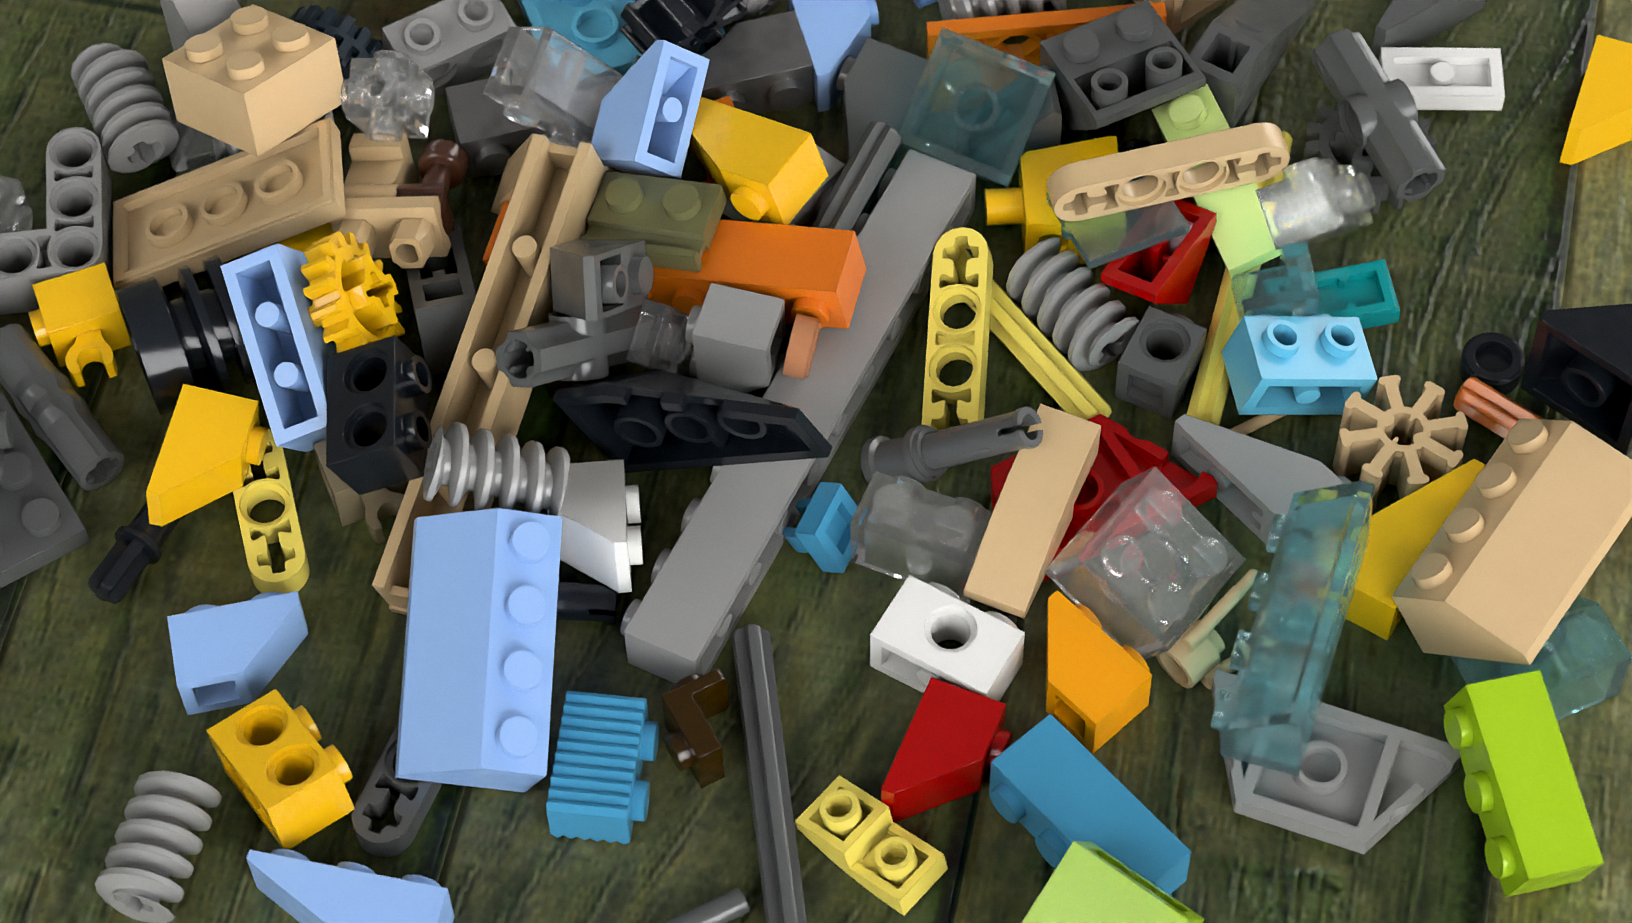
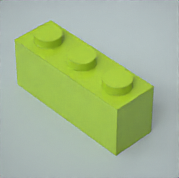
(1521, 784)

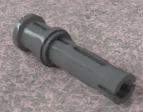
(928, 453)

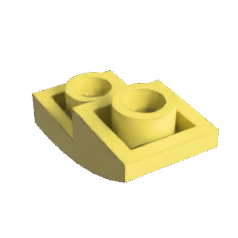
(869, 846)

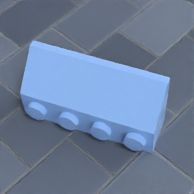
(479, 649)

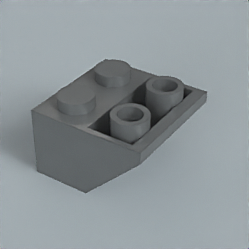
(1118, 67)

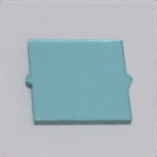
(1125, 232)

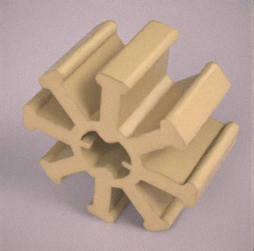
(1397, 441)

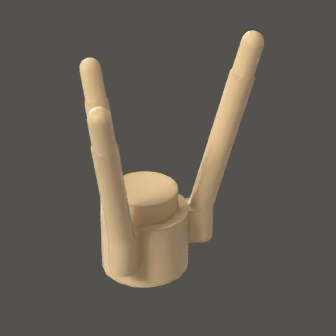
(1198, 649)

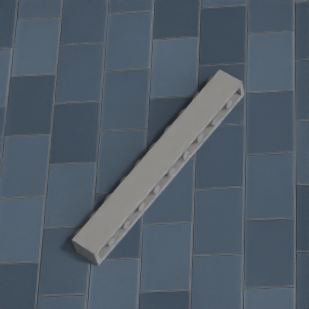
(740, 521)

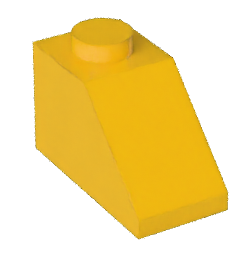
(1604, 103)
(204, 452)

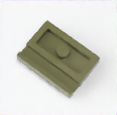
(668, 213)

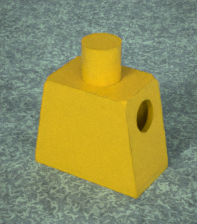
(1028, 201)

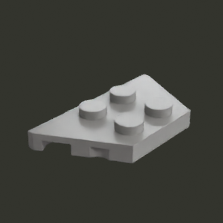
(1352, 782)

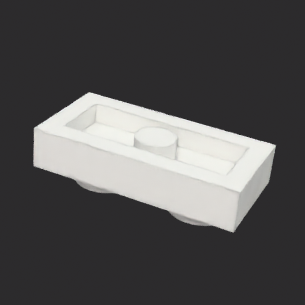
(1448, 76)

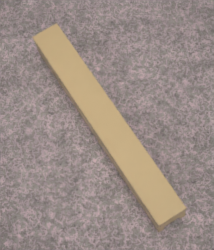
(514, 293)

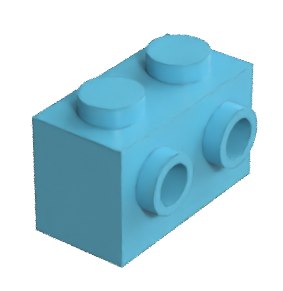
(1297, 364)

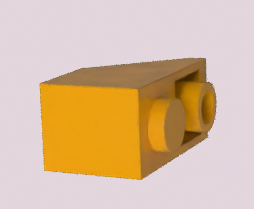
(1090, 678)

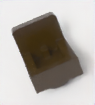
(690, 735)

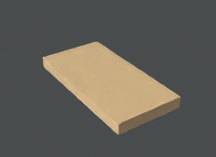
(229, 207)

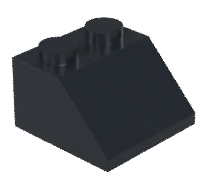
(1585, 369)

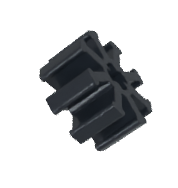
(679, 22)

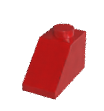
(945, 750)

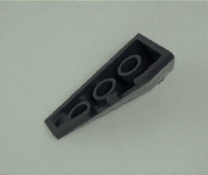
(681, 423)

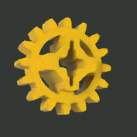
(350, 292)

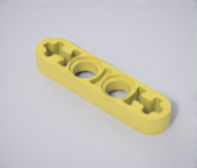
(953, 344)

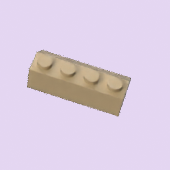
(1518, 544)

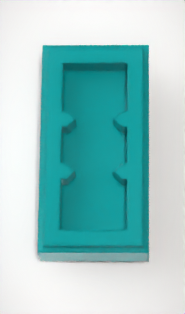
(1359, 292)

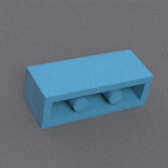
(1069, 796)

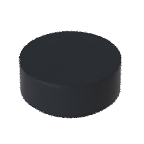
(1493, 360)

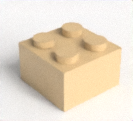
(254, 79)

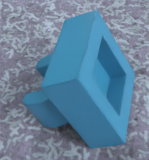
(824, 527)

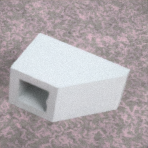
(597, 523)

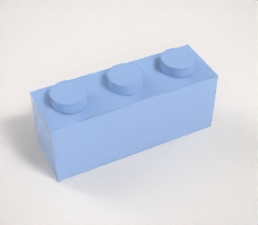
(282, 343)

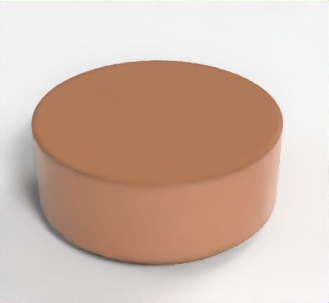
(801, 347)

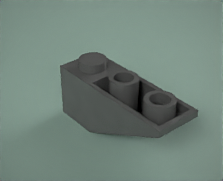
(1245, 47)

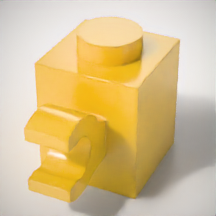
(80, 320)

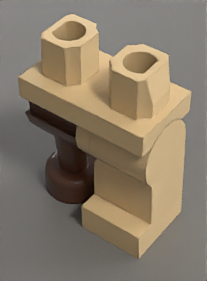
(391, 207)

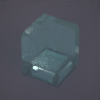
(1281, 289)

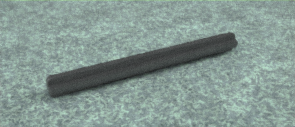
(768, 776)

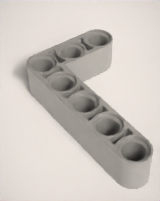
(76, 222)

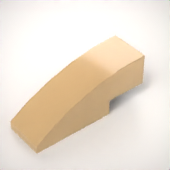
(1033, 512)

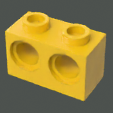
(282, 768)

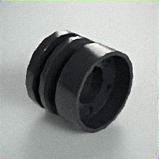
(184, 334)

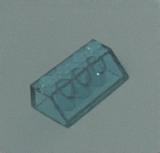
(1295, 627)

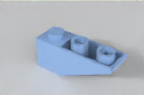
(346, 891)

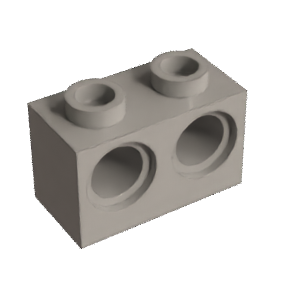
(451, 39)

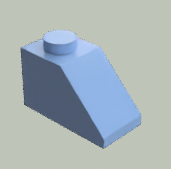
(831, 34)
(651, 113)

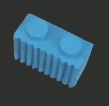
(599, 767)

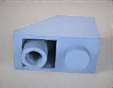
(233, 649)

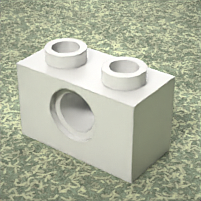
(929, 613)

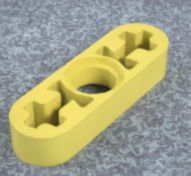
(284, 529)

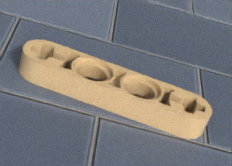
(1103, 186)

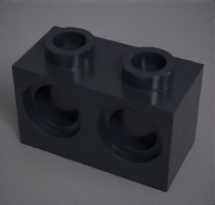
(377, 415)

